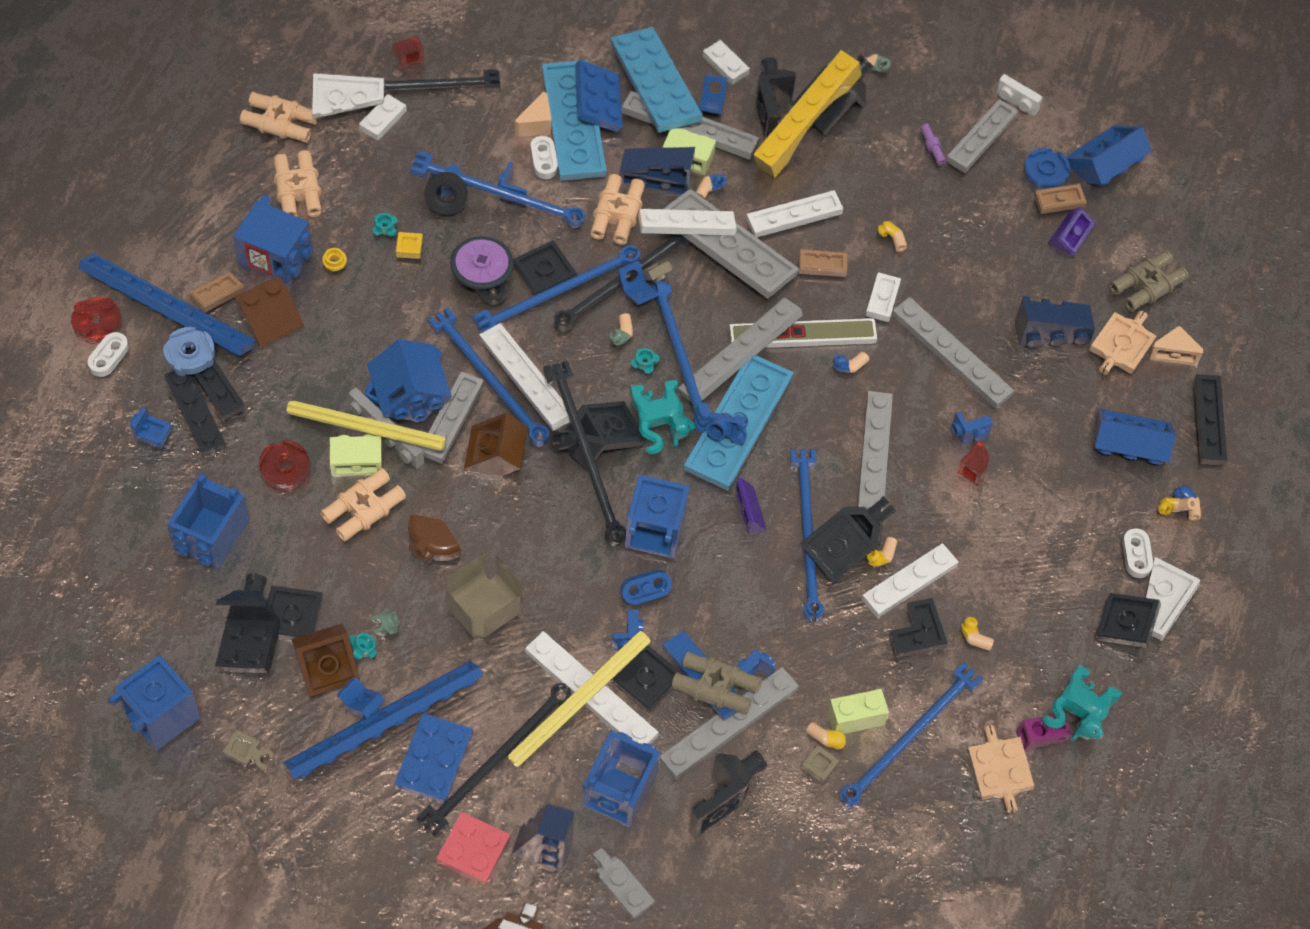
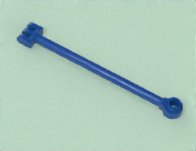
(422, 165)
(486, 321)
(446, 325)
(701, 409)
(804, 463)
(962, 681)

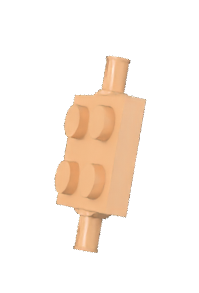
(1123, 342)
(1000, 768)

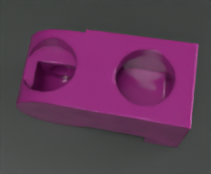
(1036, 734)

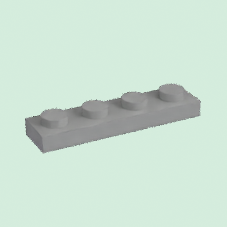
(982, 136)
(365, 408)
(454, 414)

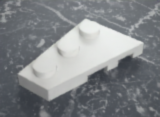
(344, 93)
(1173, 590)

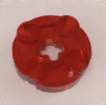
(90, 308)
(282, 452)

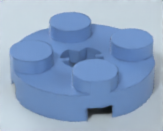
(192, 363)

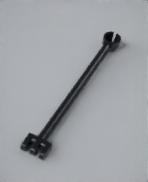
(489, 80)
(570, 315)
(560, 373)
(438, 816)

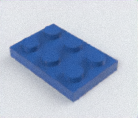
(598, 96)
(433, 758)

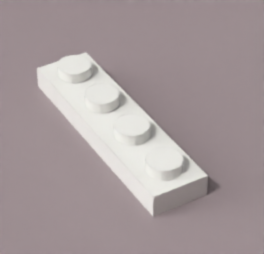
(794, 214)
(687, 222)
(909, 580)

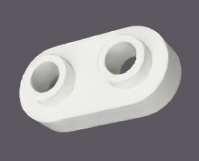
(545, 159)
(106, 355)
(1137, 555)

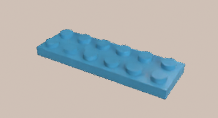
(656, 79)
(575, 140)
(751, 395)

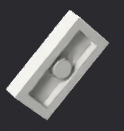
(726, 62)
(1018, 95)
(382, 117)
(883, 297)

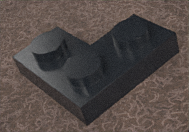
(924, 634)

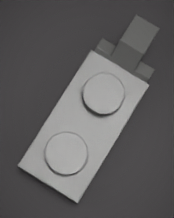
(622, 884)

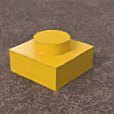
(409, 245)

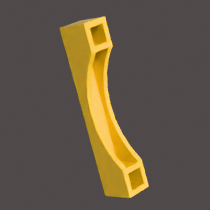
(782, 142)

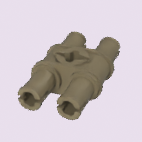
(1148, 280)
(720, 693)

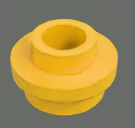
(334, 254)

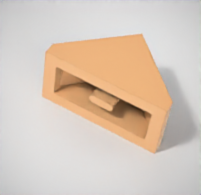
(535, 119)
(1177, 348)

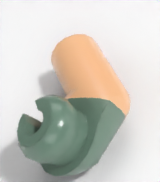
(880, 63)
(625, 331)

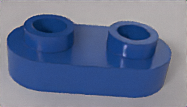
(645, 589)

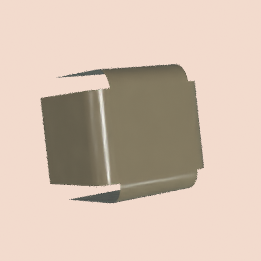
(480, 602)

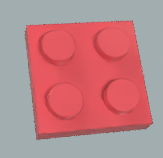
(473, 848)

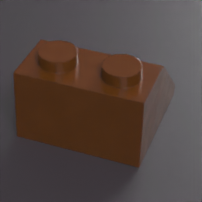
(269, 312)
(496, 445)
(325, 659)

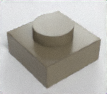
(657, 271)
(820, 764)

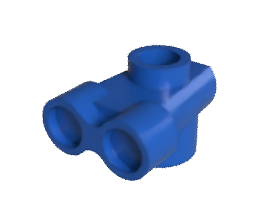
(729, 426)

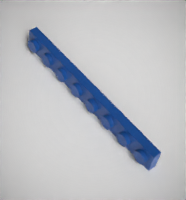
(166, 304)
(388, 716)

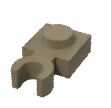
(244, 749)

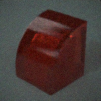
(409, 51)
(975, 464)

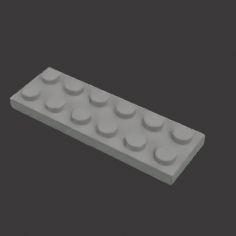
(741, 252)

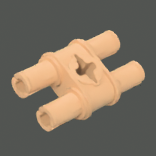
(278, 117)
(297, 184)
(617, 209)
(363, 515)

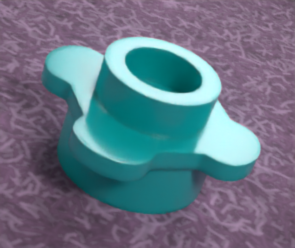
(385, 219)
(645, 354)
(363, 646)

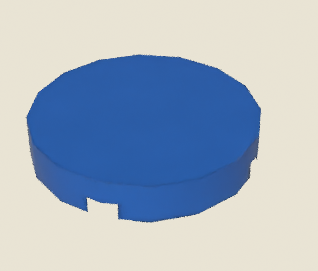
(1046, 168)

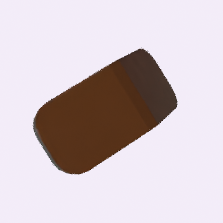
(431, 539)

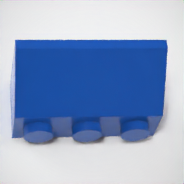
(1109, 153)
(1134, 436)

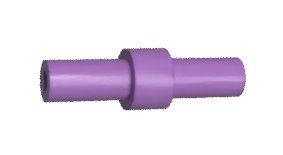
(933, 144)

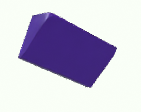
(1072, 231)
(749, 507)

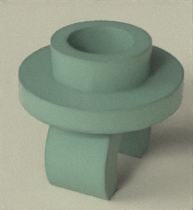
(389, 622)

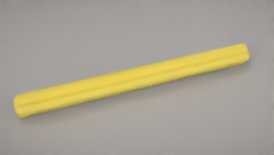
(366, 425)
(578, 699)

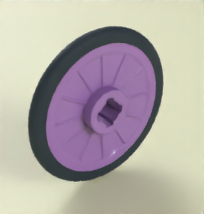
(490, 251)

